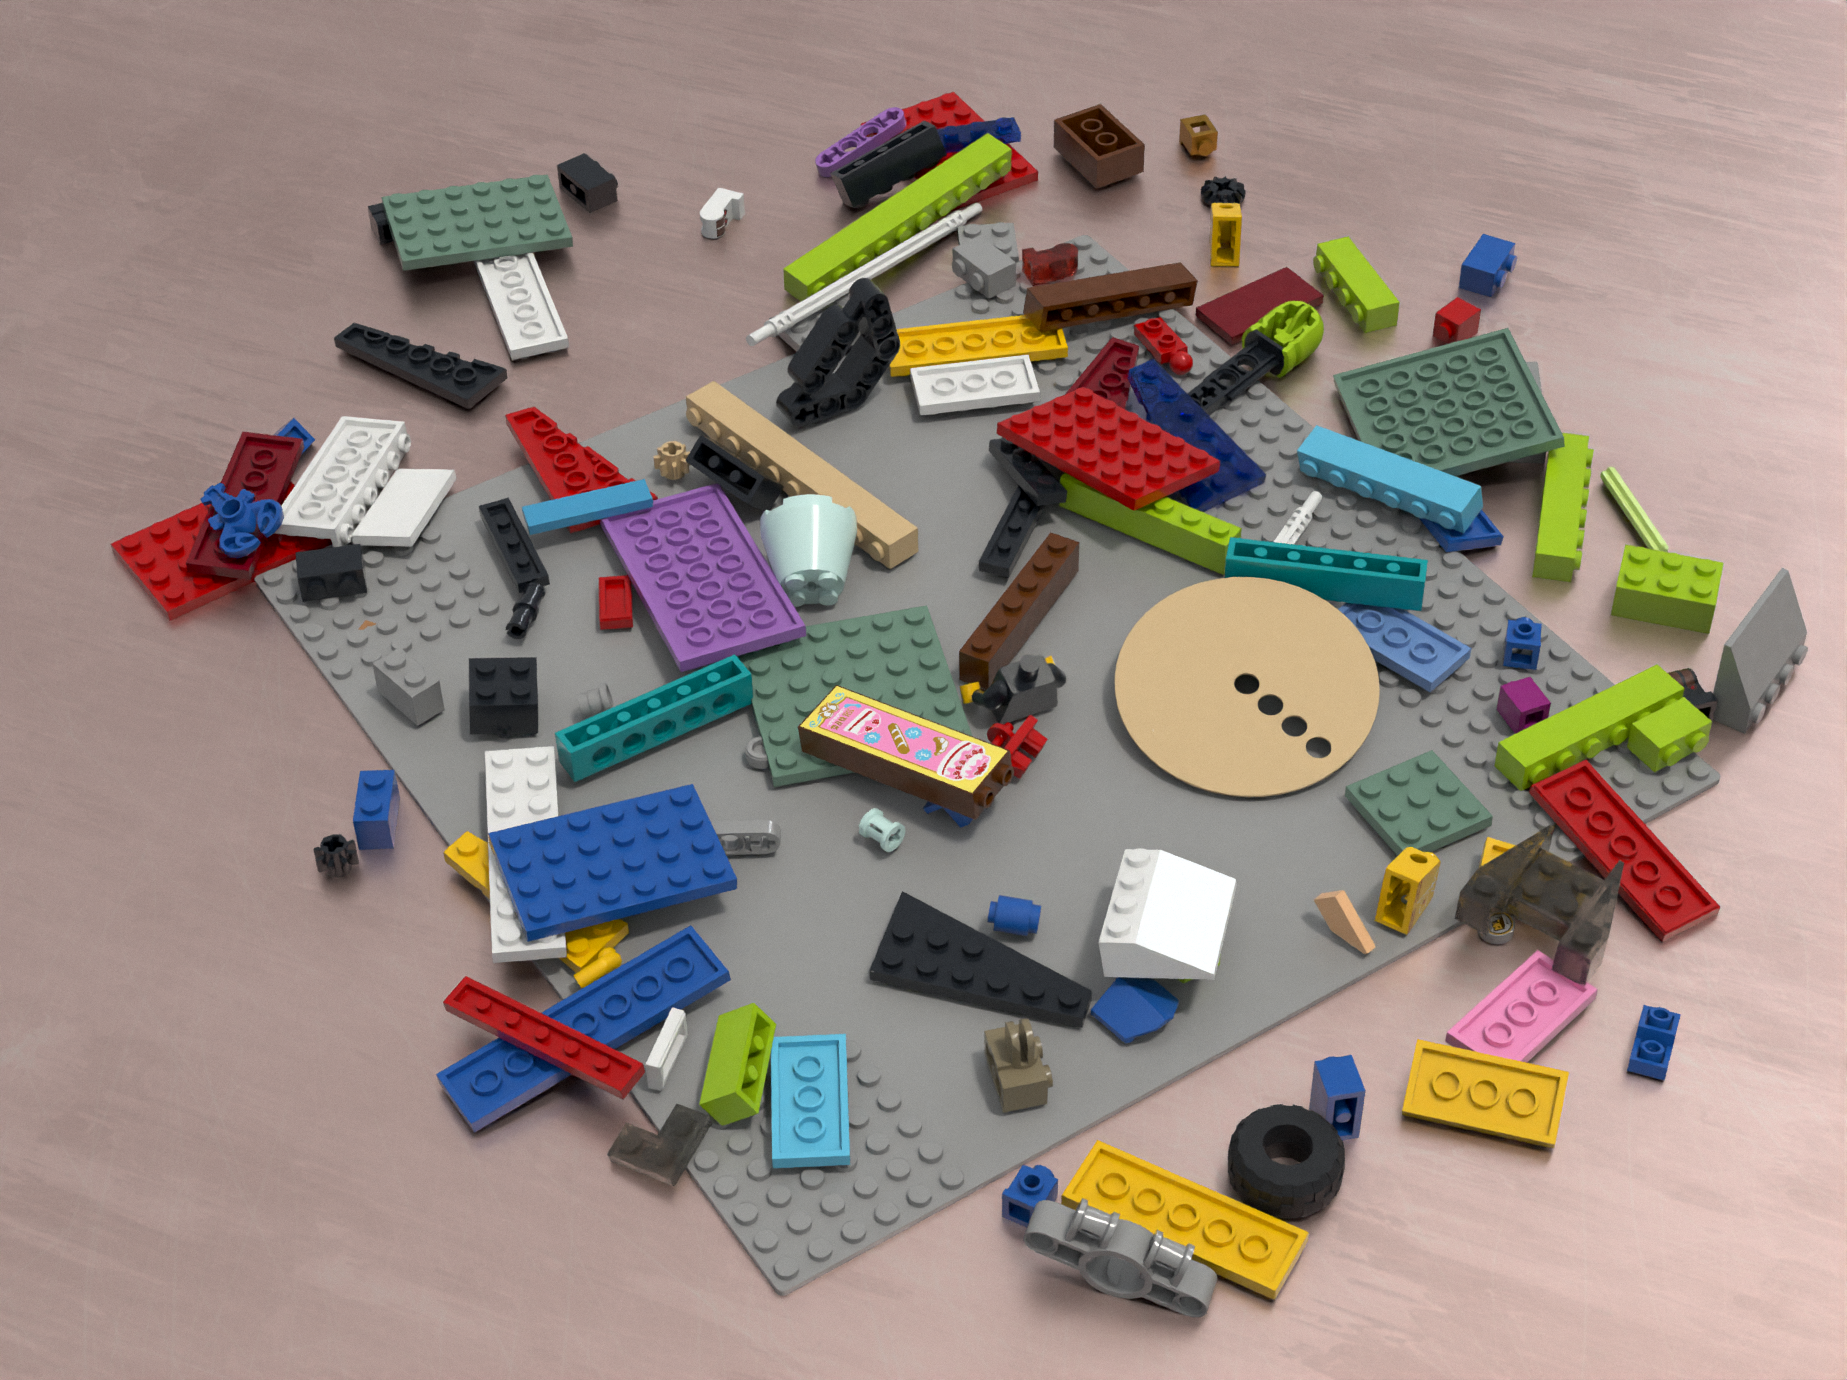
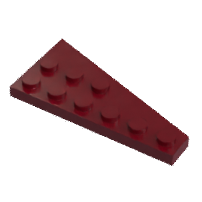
(1109, 372)

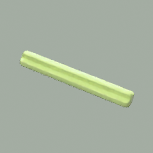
(1633, 510)

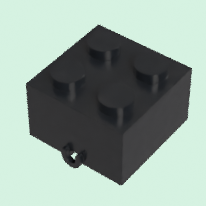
(503, 695)

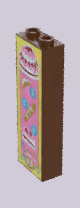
(906, 751)

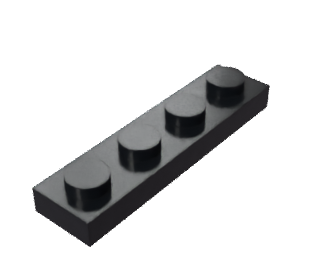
(1028, 472)
(1011, 535)
(513, 544)

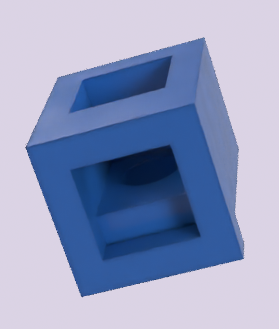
(1522, 635)
(1026, 1191)

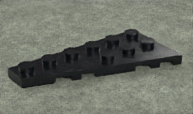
(952, 960)

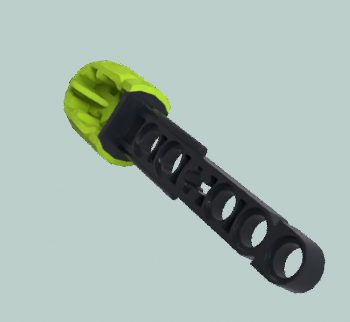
(1290, 326)

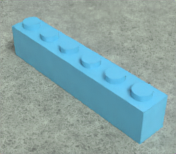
(1390, 479)

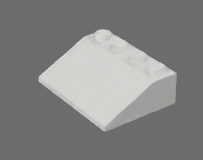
(1165, 918)

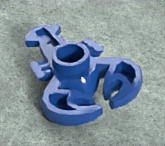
(239, 518)

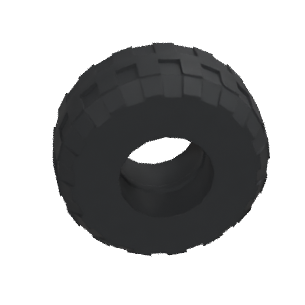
(1282, 1188)

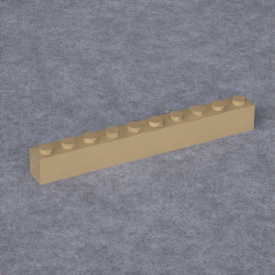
(801, 472)

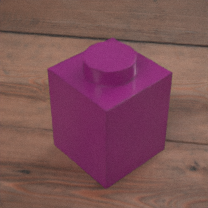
(1522, 704)

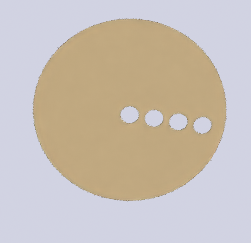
(1182, 672)

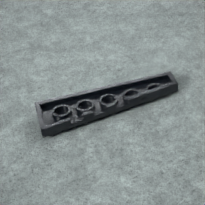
(438, 372)

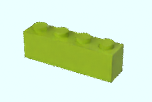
(1356, 284)

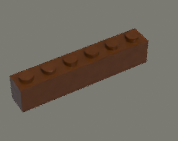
(1109, 296)
(1019, 610)

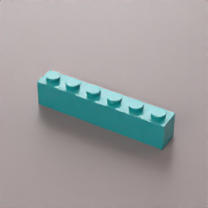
(1332, 572)

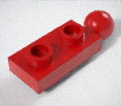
(1164, 345)

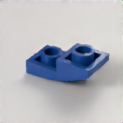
(1654, 1042)

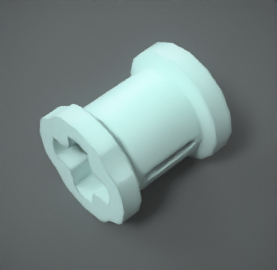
(882, 830)

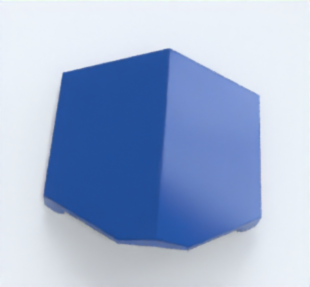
(1135, 1007)

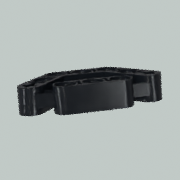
(817, 391)

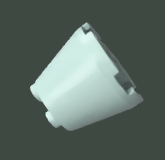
(809, 547)

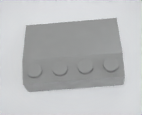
(1760, 656)

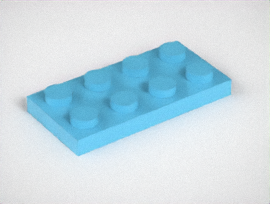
(809, 1101)

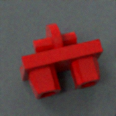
(1025, 738)

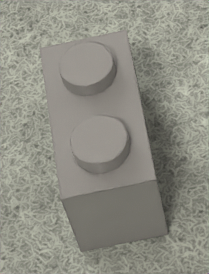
(984, 267)
(408, 686)

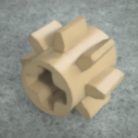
(671, 460)

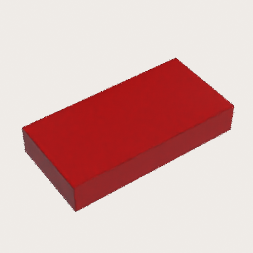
(615, 602)

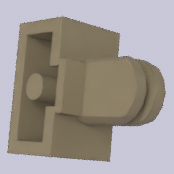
(1016, 1066)

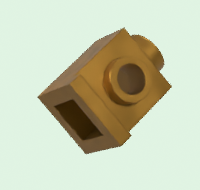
(1198, 143)

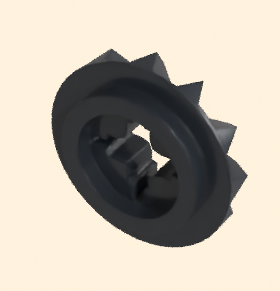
(1229, 191)

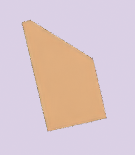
(1344, 920)

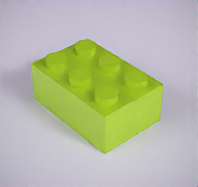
(1667, 589)

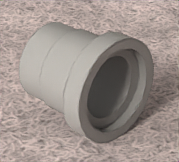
(595, 701)

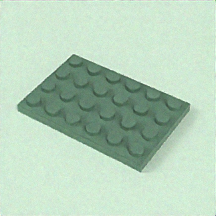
(476, 222)

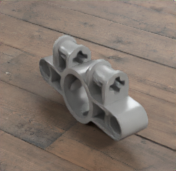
(1099, 1243)

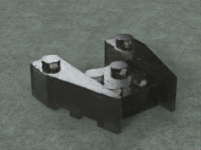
(1548, 897)

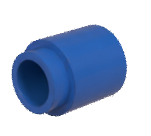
(1014, 915)

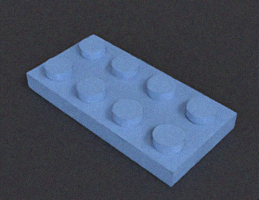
(1407, 644)

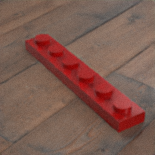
(544, 1037)

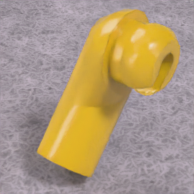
(607, 961)

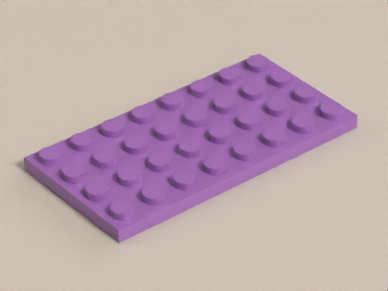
(702, 578)

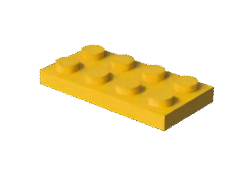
(1485, 1093)

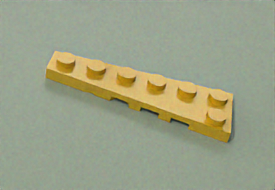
(471, 860)

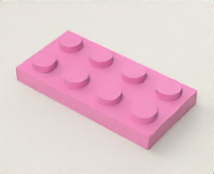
(1522, 1012)

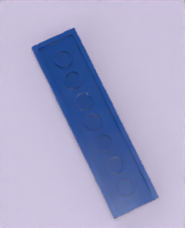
(607, 1010)

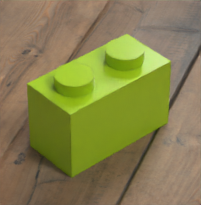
(1669, 734)

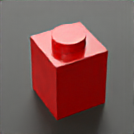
(1456, 321)

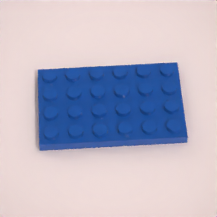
(611, 862)

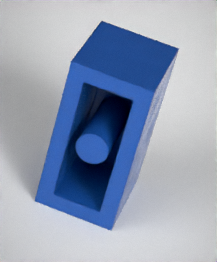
(1487, 265)
(376, 809)
(1338, 1094)

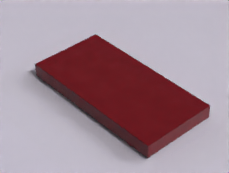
(1248, 304)

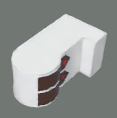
(720, 211)

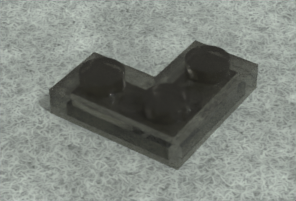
(663, 1154)

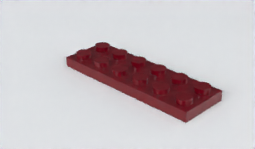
(263, 467)

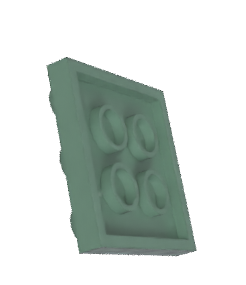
(1418, 805)

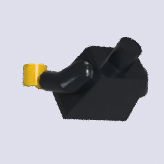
(1019, 689)

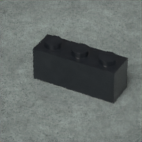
(734, 473)

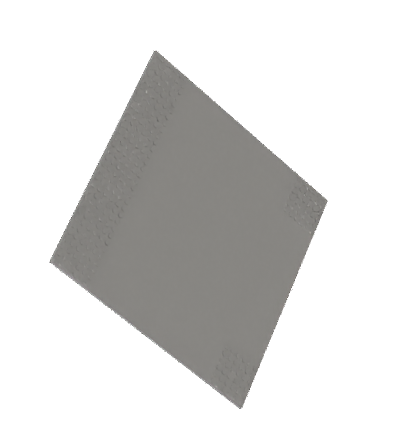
(818, 906)

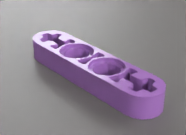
(886, 124)

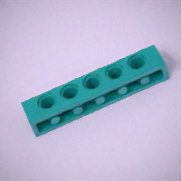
(654, 718)

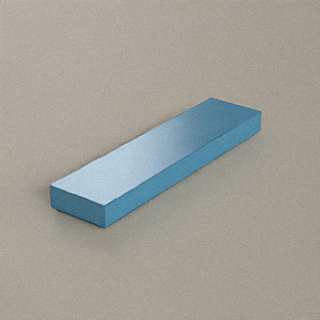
(587, 507)

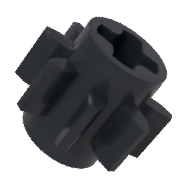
(336, 855)

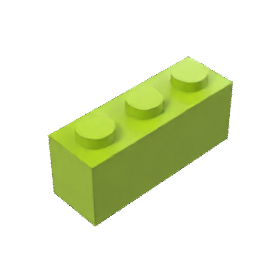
(738, 1064)

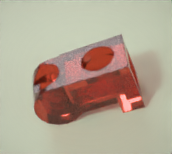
(1050, 264)

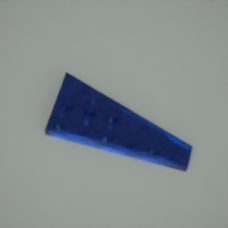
(1183, 418)

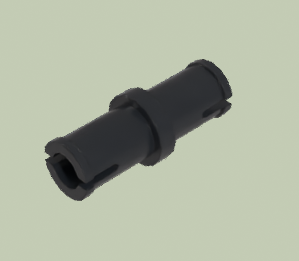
(525, 610)

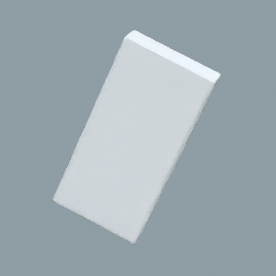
(666, 1049)

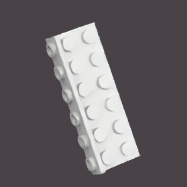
(344, 479)

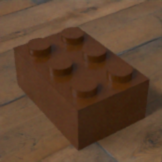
(1099, 146)

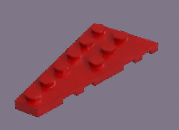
(559, 459)

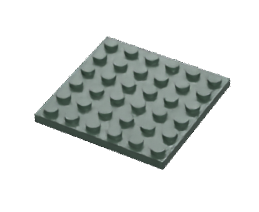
(1452, 405)
(877, 655)

